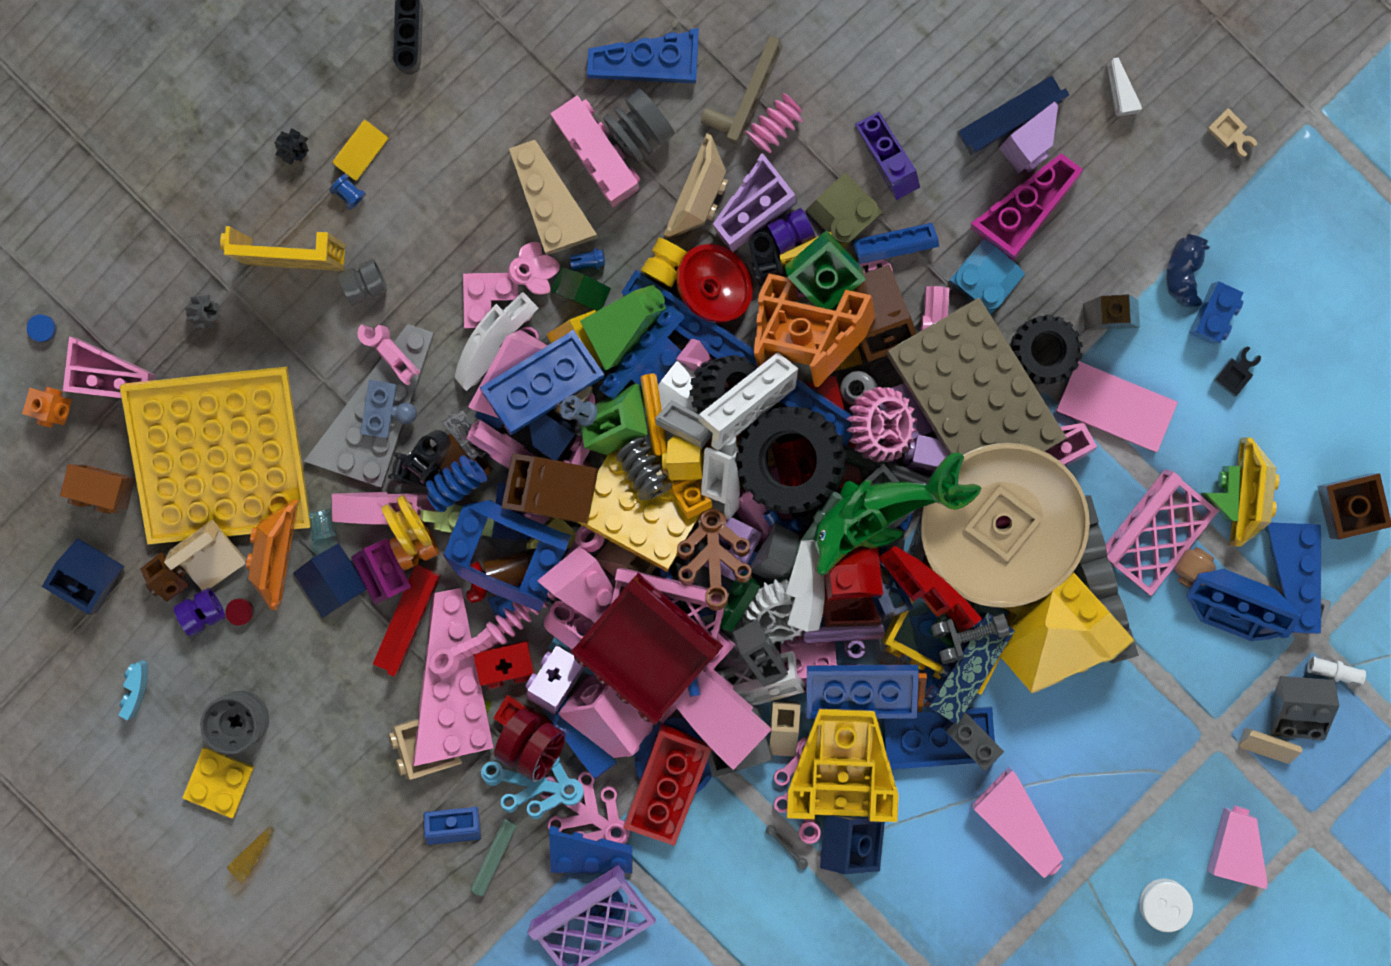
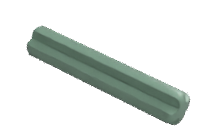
(493, 857)

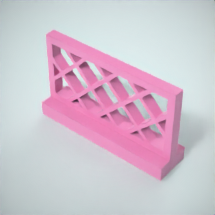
(1142, 515)
(675, 590)

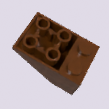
(892, 318)
(549, 488)

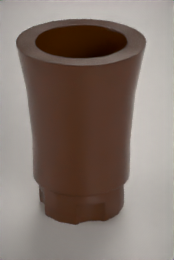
(509, 568)

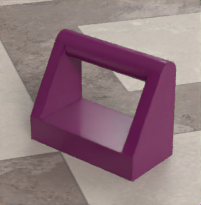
(380, 571)

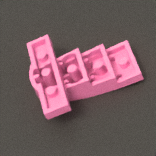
(720, 713)

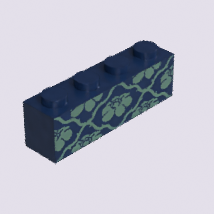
(964, 677)

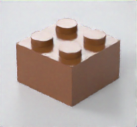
(97, 487)

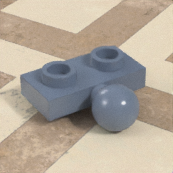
(380, 409)

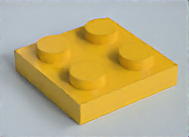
(218, 782)

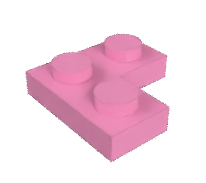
(481, 290)

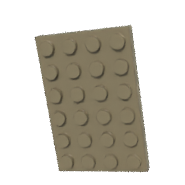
(973, 384)

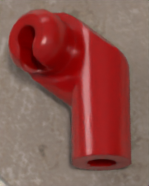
(476, 593)

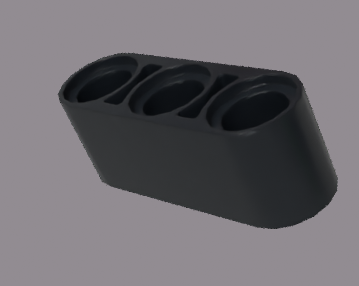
(408, 46)

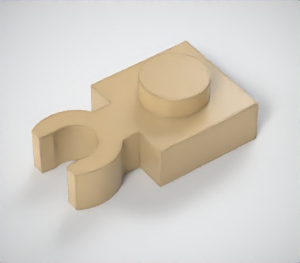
(1229, 130)

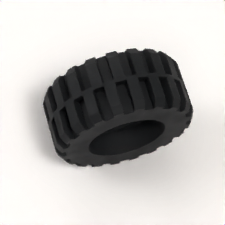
(755, 467)

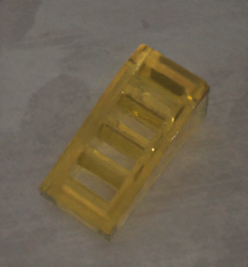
(245, 862)

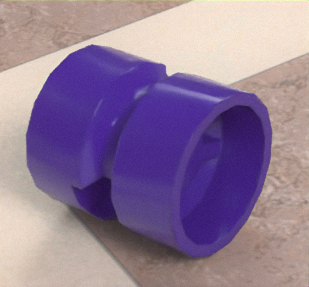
(791, 231)
(191, 617)

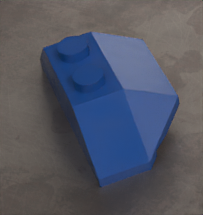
(1241, 606)

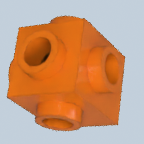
(52, 407)

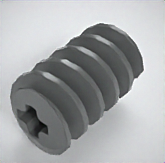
(641, 471)

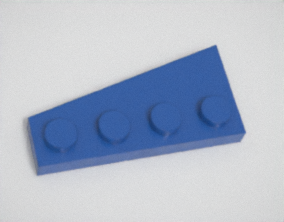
(1298, 565)

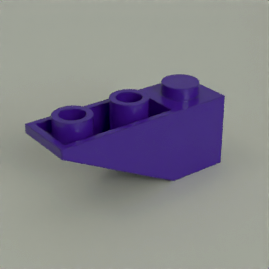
(888, 156)

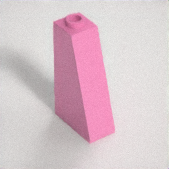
(1014, 818)

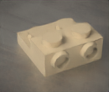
(404, 740)

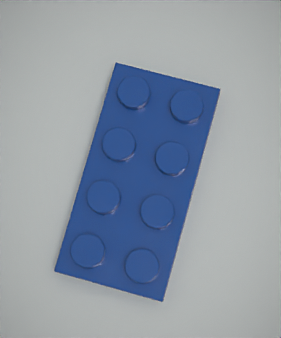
(541, 382)
(877, 688)
(924, 741)

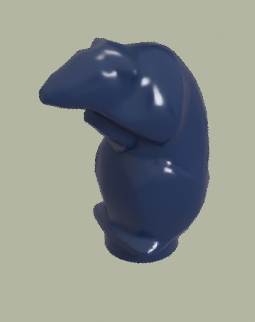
(1185, 260)

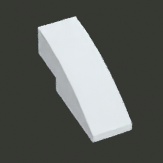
(721, 482)
(807, 588)

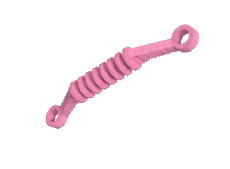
(493, 634)

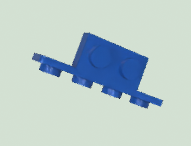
(651, 355)

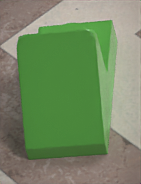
(1228, 500)

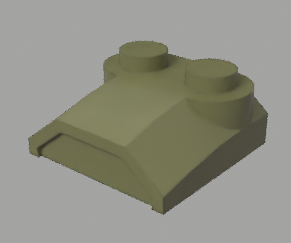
(844, 210)

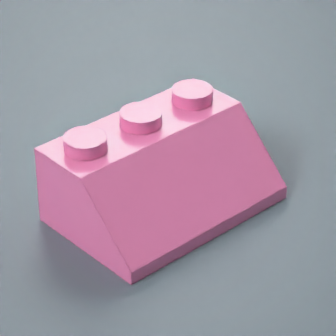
(514, 350)

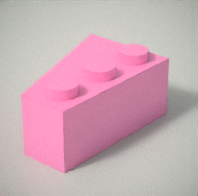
(97, 371)
(1076, 445)
(580, 584)

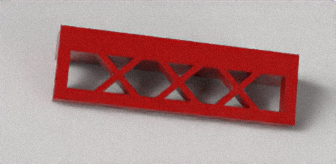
(406, 620)

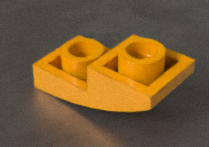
(689, 496)

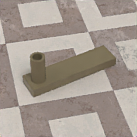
(736, 126)

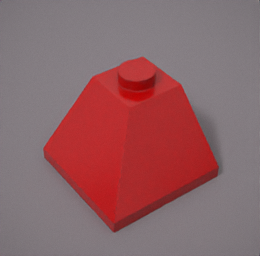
(855, 575)

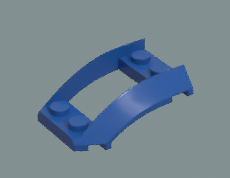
(546, 555)

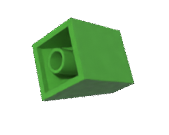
(622, 323)

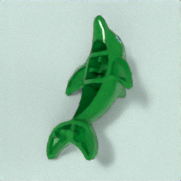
(868, 509)

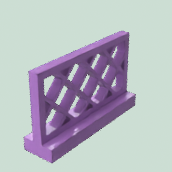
(583, 900)

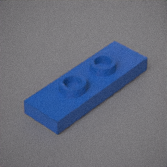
(896, 243)

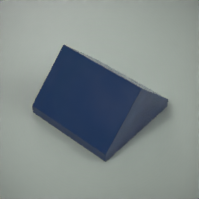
(330, 580)

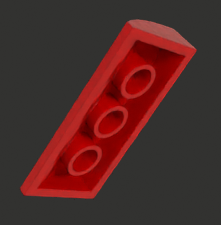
(667, 785)

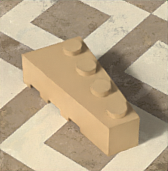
(551, 204)

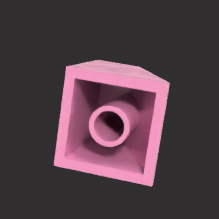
(605, 718)

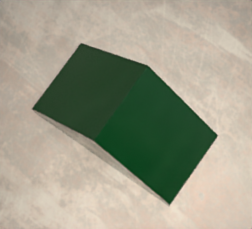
(580, 289)

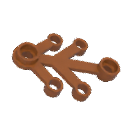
(714, 554)

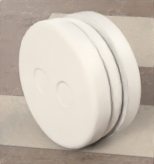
(1165, 905)

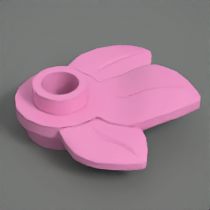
(537, 267)

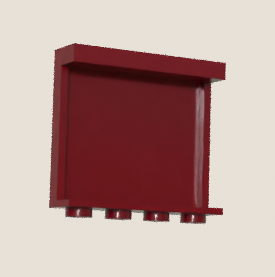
(646, 649)

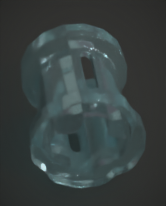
(321, 524)

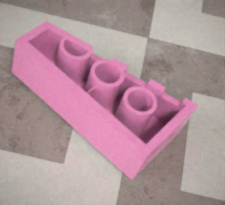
(596, 151)

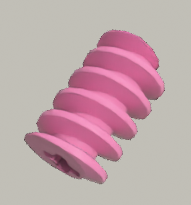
(775, 123)

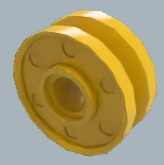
(406, 525)

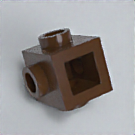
(162, 580)

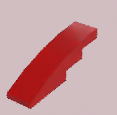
(923, 582)

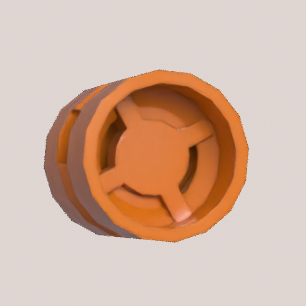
(424, 553)

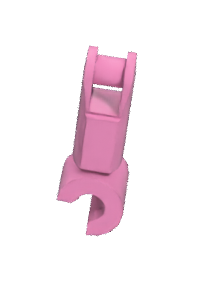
(387, 350)

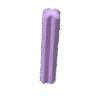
(846, 633)

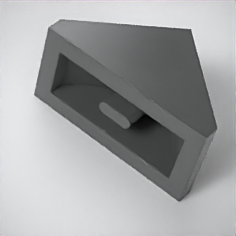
(776, 553)

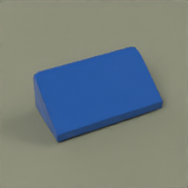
(452, 825)

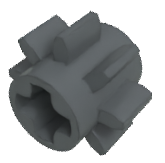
(202, 312)

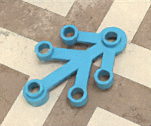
(535, 788)

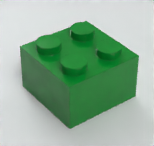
(825, 271)

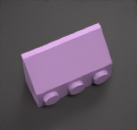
(1030, 143)

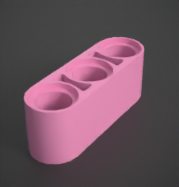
(566, 629)

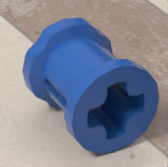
(347, 191)

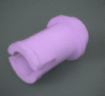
(848, 644)

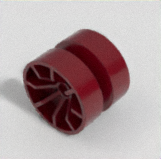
(529, 745)

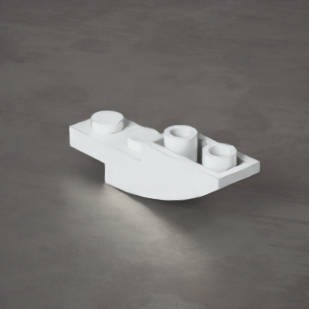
(488, 337)

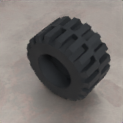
(1068, 342)
(711, 379)

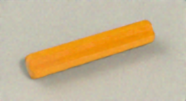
(653, 408)

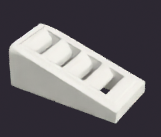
(1123, 94)

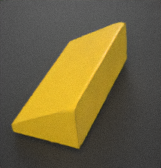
(360, 150)

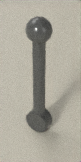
(801, 862)

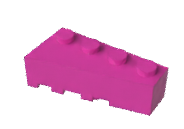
(1023, 212)

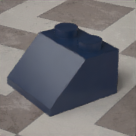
(851, 844)

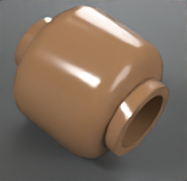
(1193, 563)

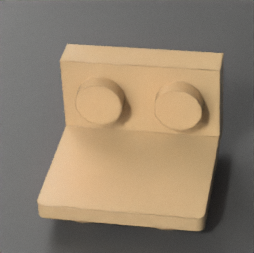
(206, 556)

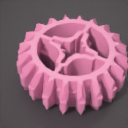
(872, 424)

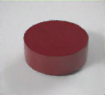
(239, 611)

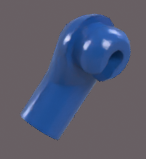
(773, 517)

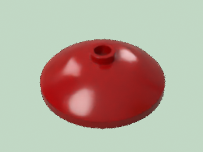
(722, 275)

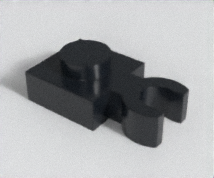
(1235, 374)

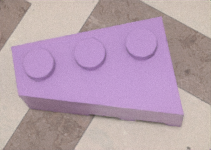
(755, 204)

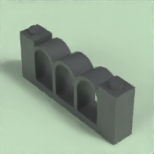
(1100, 579)

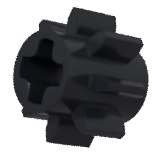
(291, 146)

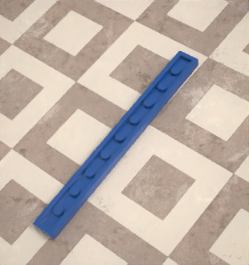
(722, 343)

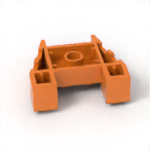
(809, 332)

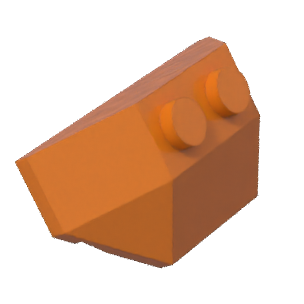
(271, 553)

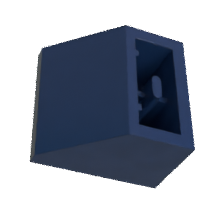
(551, 436)
(83, 576)

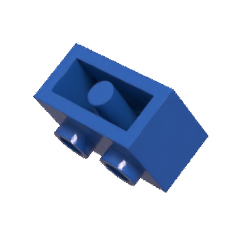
(1216, 313)

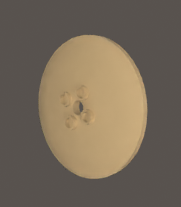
(1037, 547)

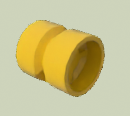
(663, 264)

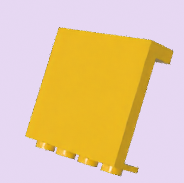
(327, 256)

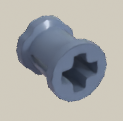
(578, 410)

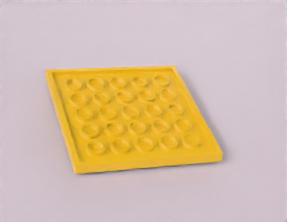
(214, 452)

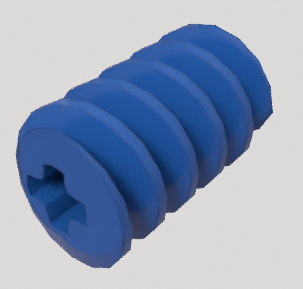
(455, 484)

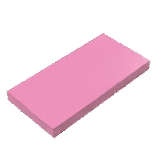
(1116, 406)

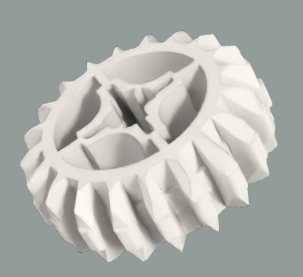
(772, 610)

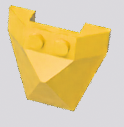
(1063, 636)
(844, 770)

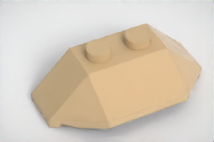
(699, 191)

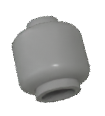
(852, 382)

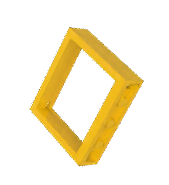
(896, 648)

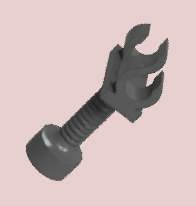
(998, 627)

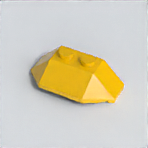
(1256, 492)

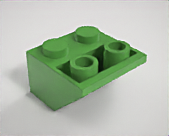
(616, 422)

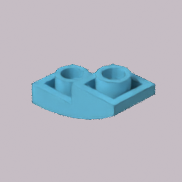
(136, 681)

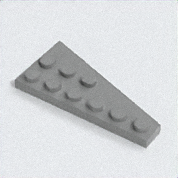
(367, 456)

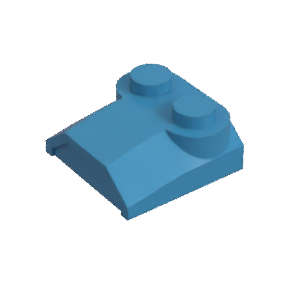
(987, 275)

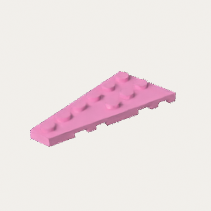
(453, 707)

